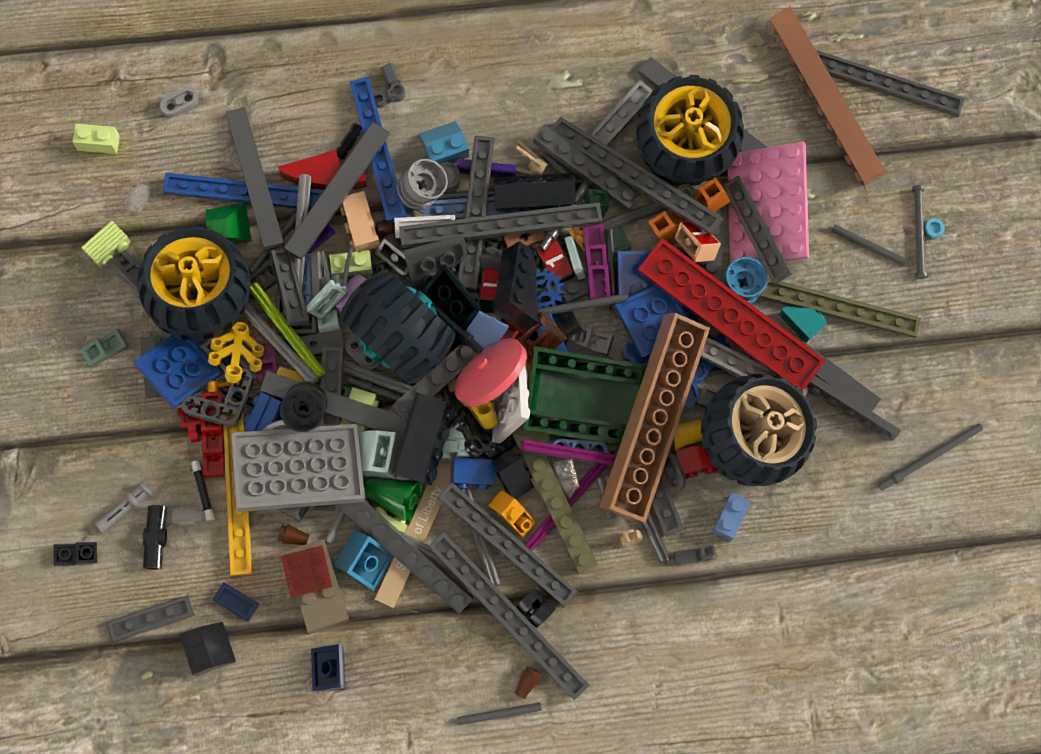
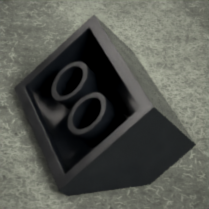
(452, 297)

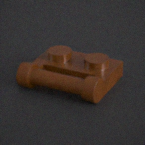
(549, 339)

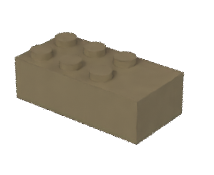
(324, 607)

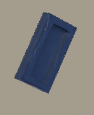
(236, 602)

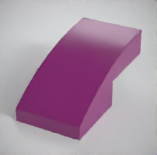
(269, 360)

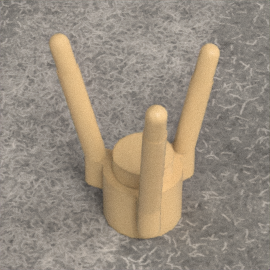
(536, 166)

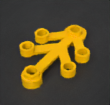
(239, 333)

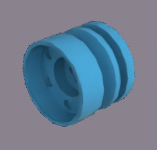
(750, 274)

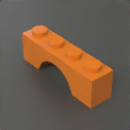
(710, 195)

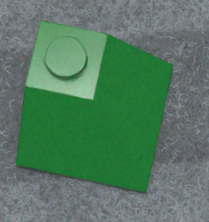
(230, 222)

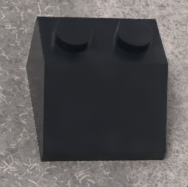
(207, 648)

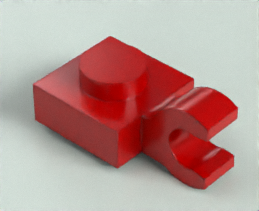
(190, 423)

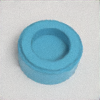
(934, 228)

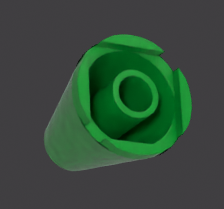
(394, 495)

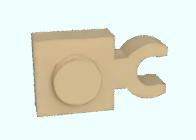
(630, 537)

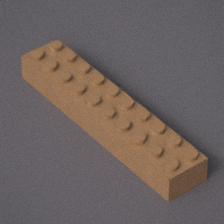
(654, 417)

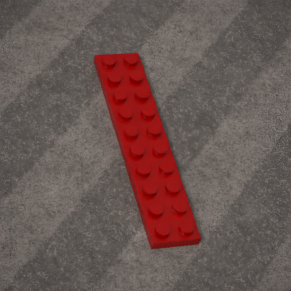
(731, 315)

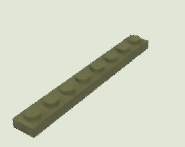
(842, 308)
(556, 503)

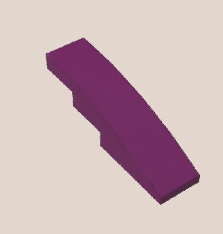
(596, 261)

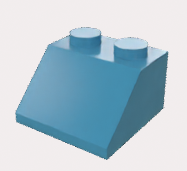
(445, 143)
(364, 560)

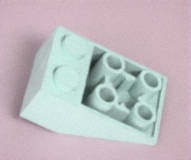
(378, 452)

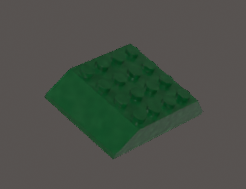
(581, 395)

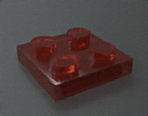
(306, 571)

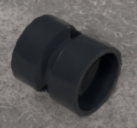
(541, 613)

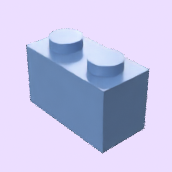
(731, 517)

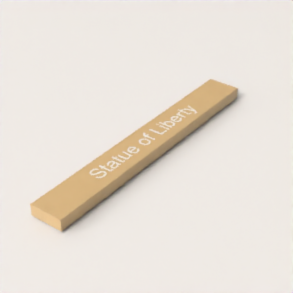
(418, 529)

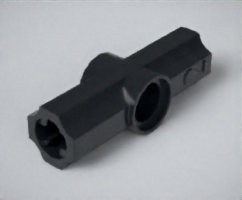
(154, 537)

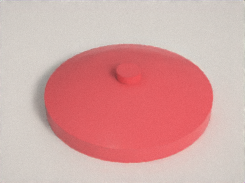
(490, 372)

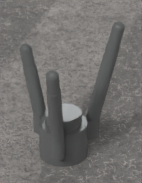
(327, 269)

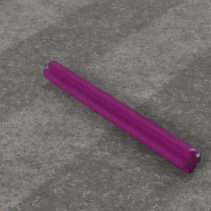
(568, 452)
(548, 524)

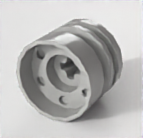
(428, 177)

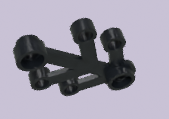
(473, 444)

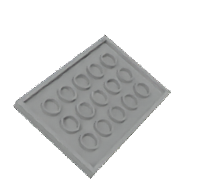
(297, 468)

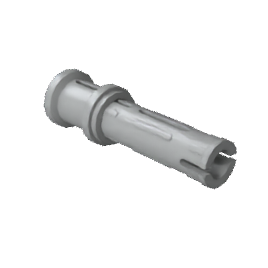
(103, 524)

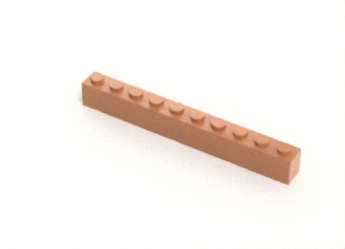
(827, 96)

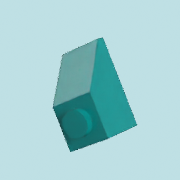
(803, 321)

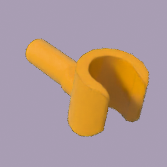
(214, 386)

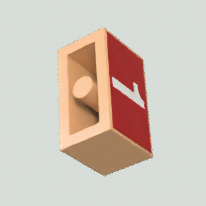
(697, 243)

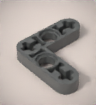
(228, 406)

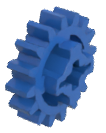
(550, 294)

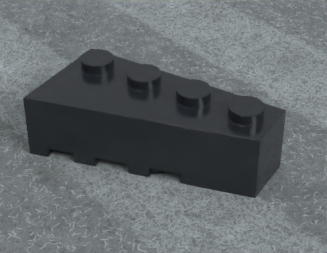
(516, 288)

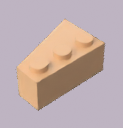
(359, 223)

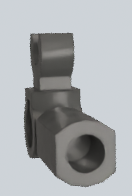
(396, 90)
(702, 554)

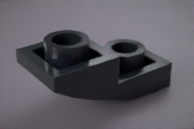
(75, 554)

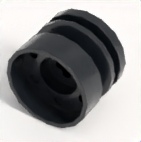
(302, 417)

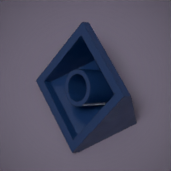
(328, 668)

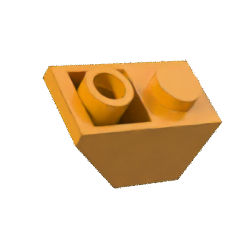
(512, 513)

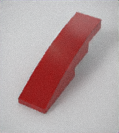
(213, 440)

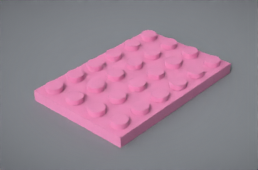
(779, 189)

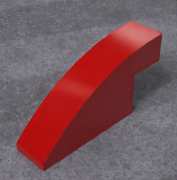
(321, 169)

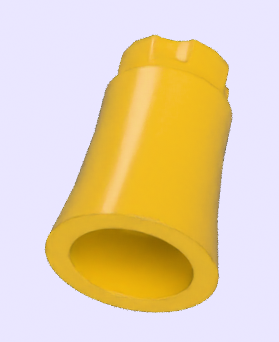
(687, 434)

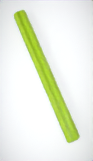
(286, 330)

